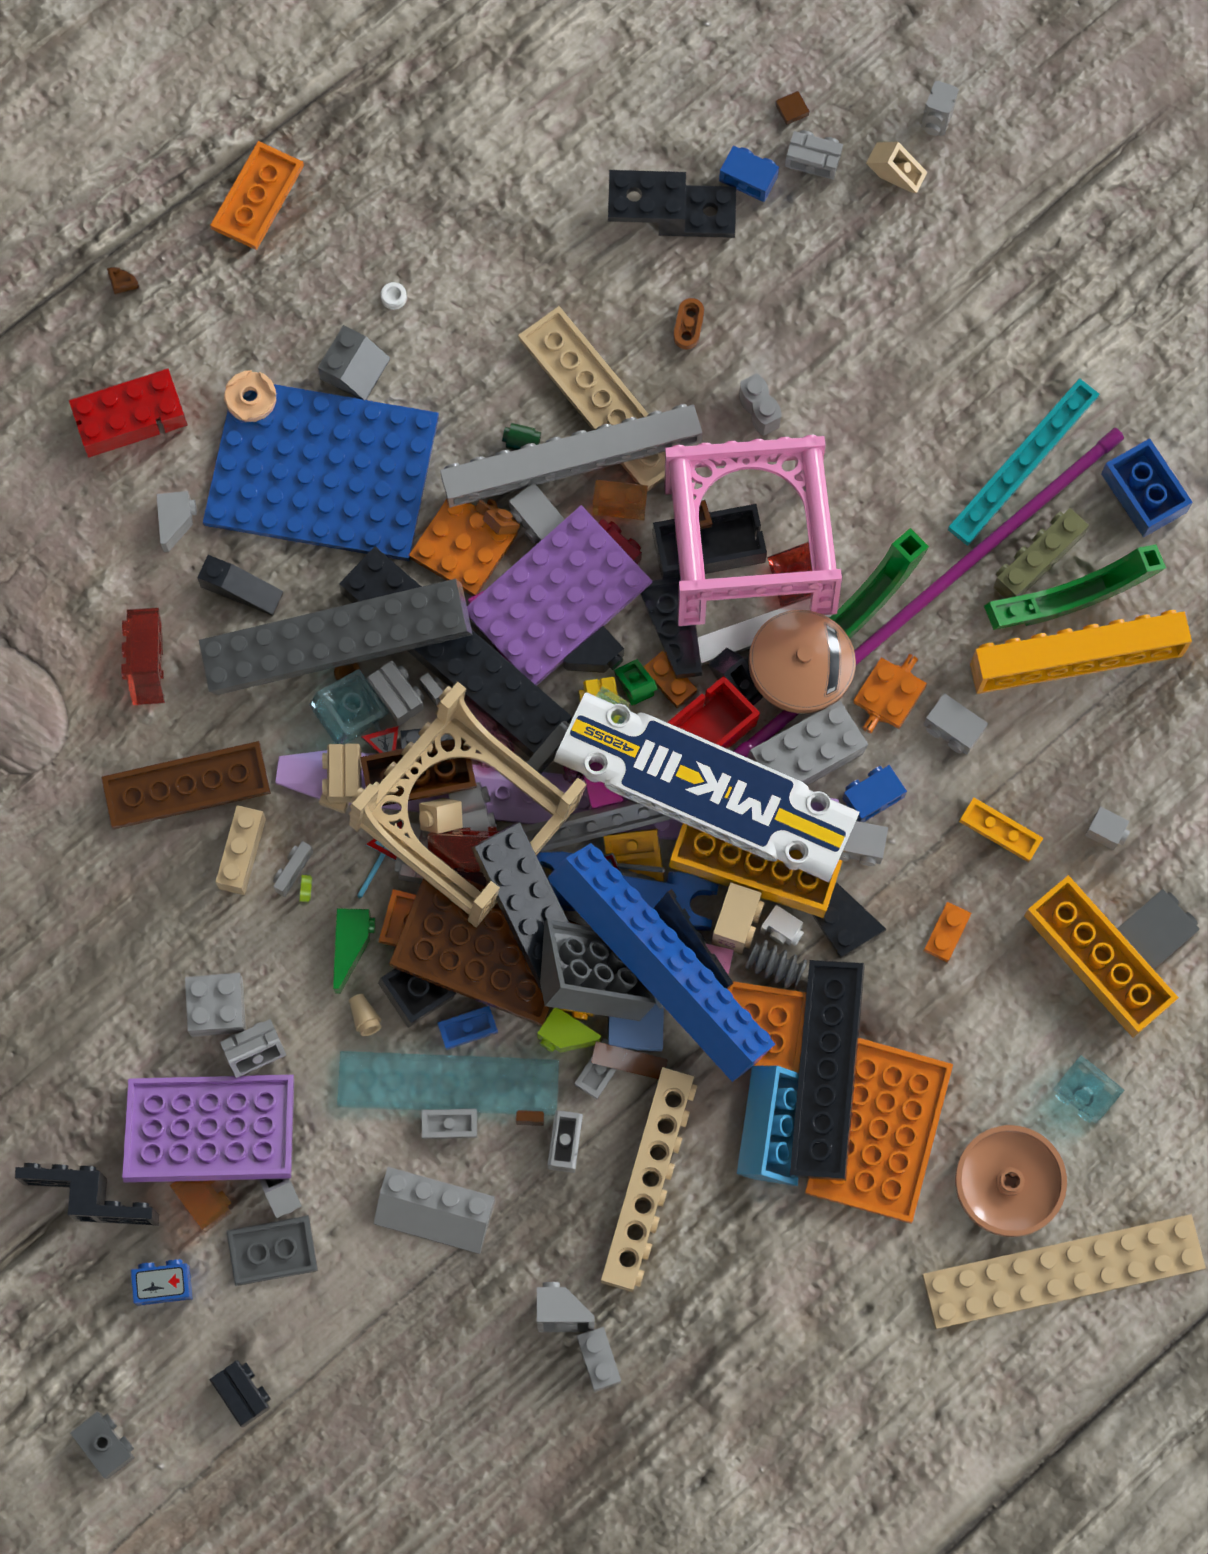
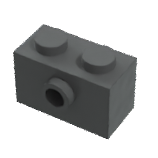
(103, 1445)

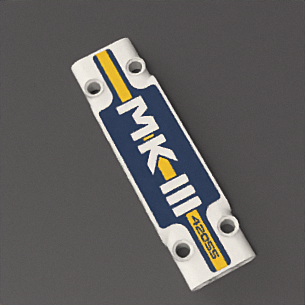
(706, 786)

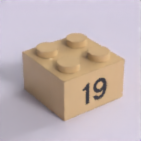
(735, 921)

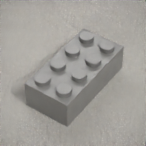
(813, 745)

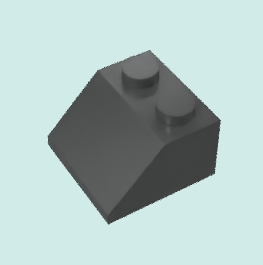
(353, 363)

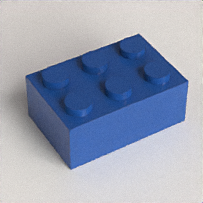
(1146, 487)

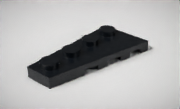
(678, 642)
(678, 920)

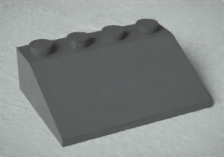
(587, 976)

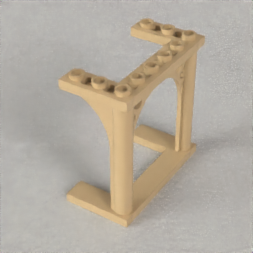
(459, 722)

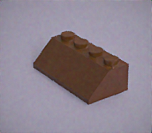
(441, 778)

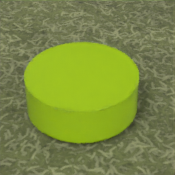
(305, 888)

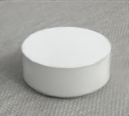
(393, 296)

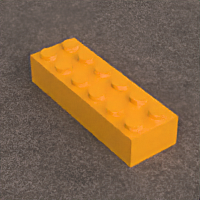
(725, 863)
(1100, 956)

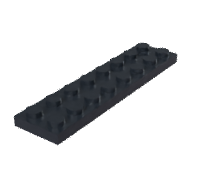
(827, 1070)

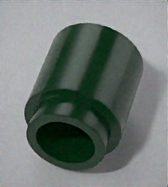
(520, 435)

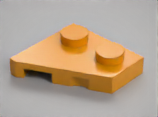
(636, 848)

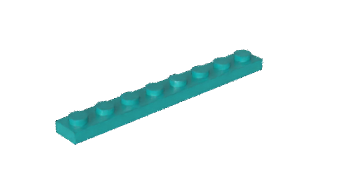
(1023, 462)

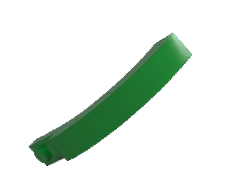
(882, 584)
(1079, 593)

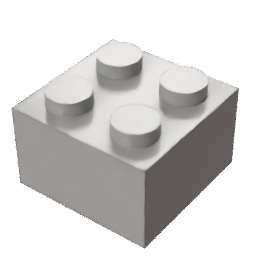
(215, 1004)

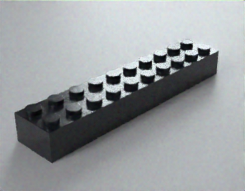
(490, 680)

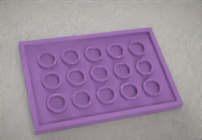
(557, 595)
(209, 1128)

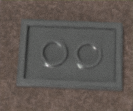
(272, 1250)

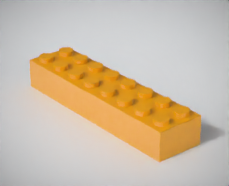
(1080, 651)

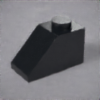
(596, 654)
(736, 670)

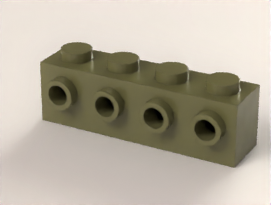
(1044, 553)

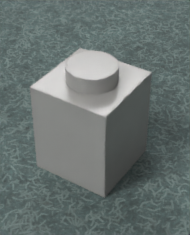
(1108, 829)

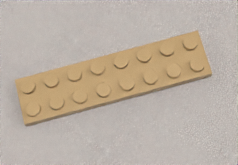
(588, 384)

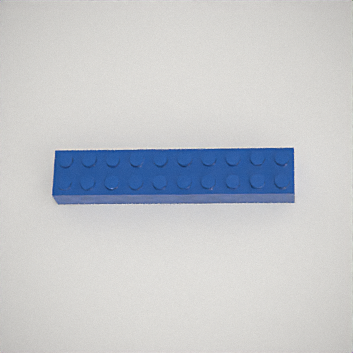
(661, 961)

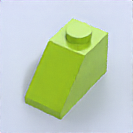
(565, 1033)

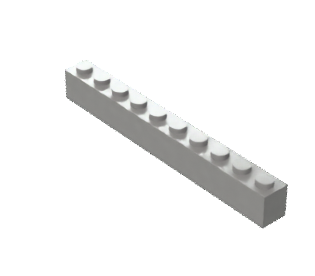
(570, 455)

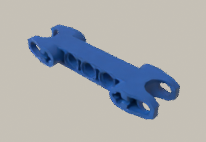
(684, 885)

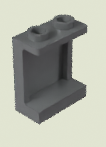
(1159, 928)

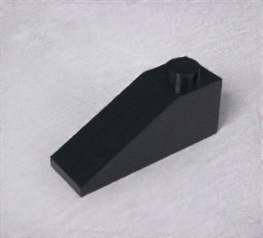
(238, 585)

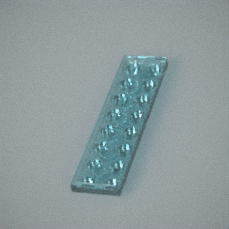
(447, 1082)

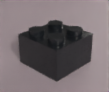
(413, 996)

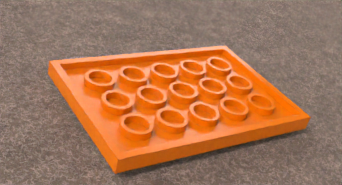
(891, 1131)

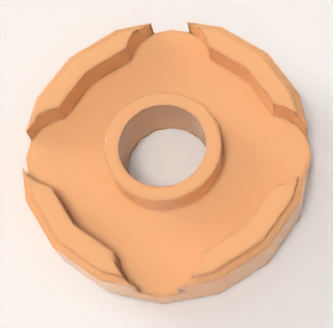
(250, 410)

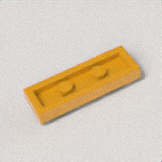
(1001, 829)

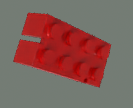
(127, 412)
(722, 719)

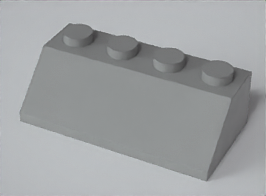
(434, 1210)
(561, 1311)

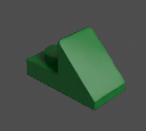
(635, 682)

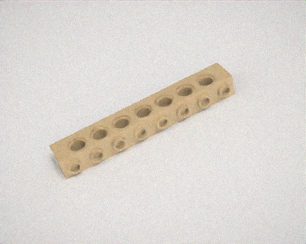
(669, 1083)

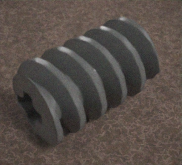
(776, 964)

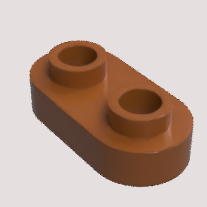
(688, 325)

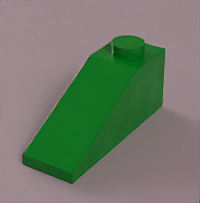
(351, 940)

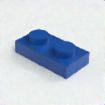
(467, 1027)

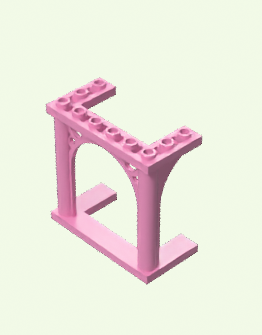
(809, 473)

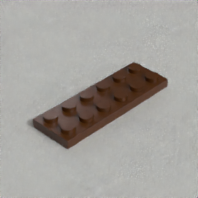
(185, 785)

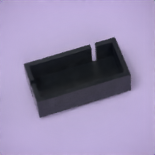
(724, 545)

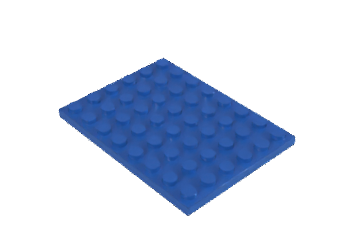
(324, 472)

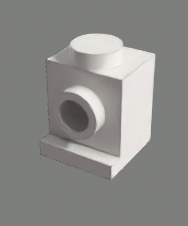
(783, 927)

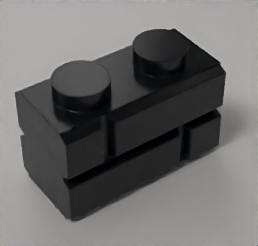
(240, 1393)

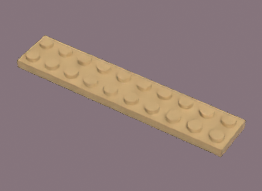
(1063, 1271)

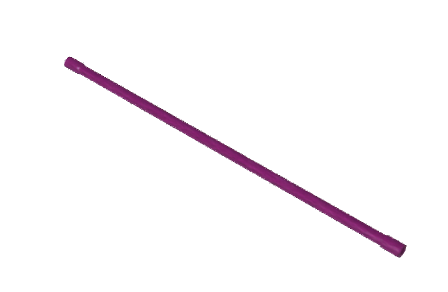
(1102, 447)

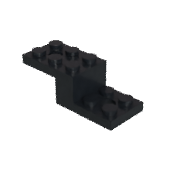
(672, 203)
(87, 1194)

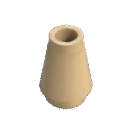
(364, 1016)

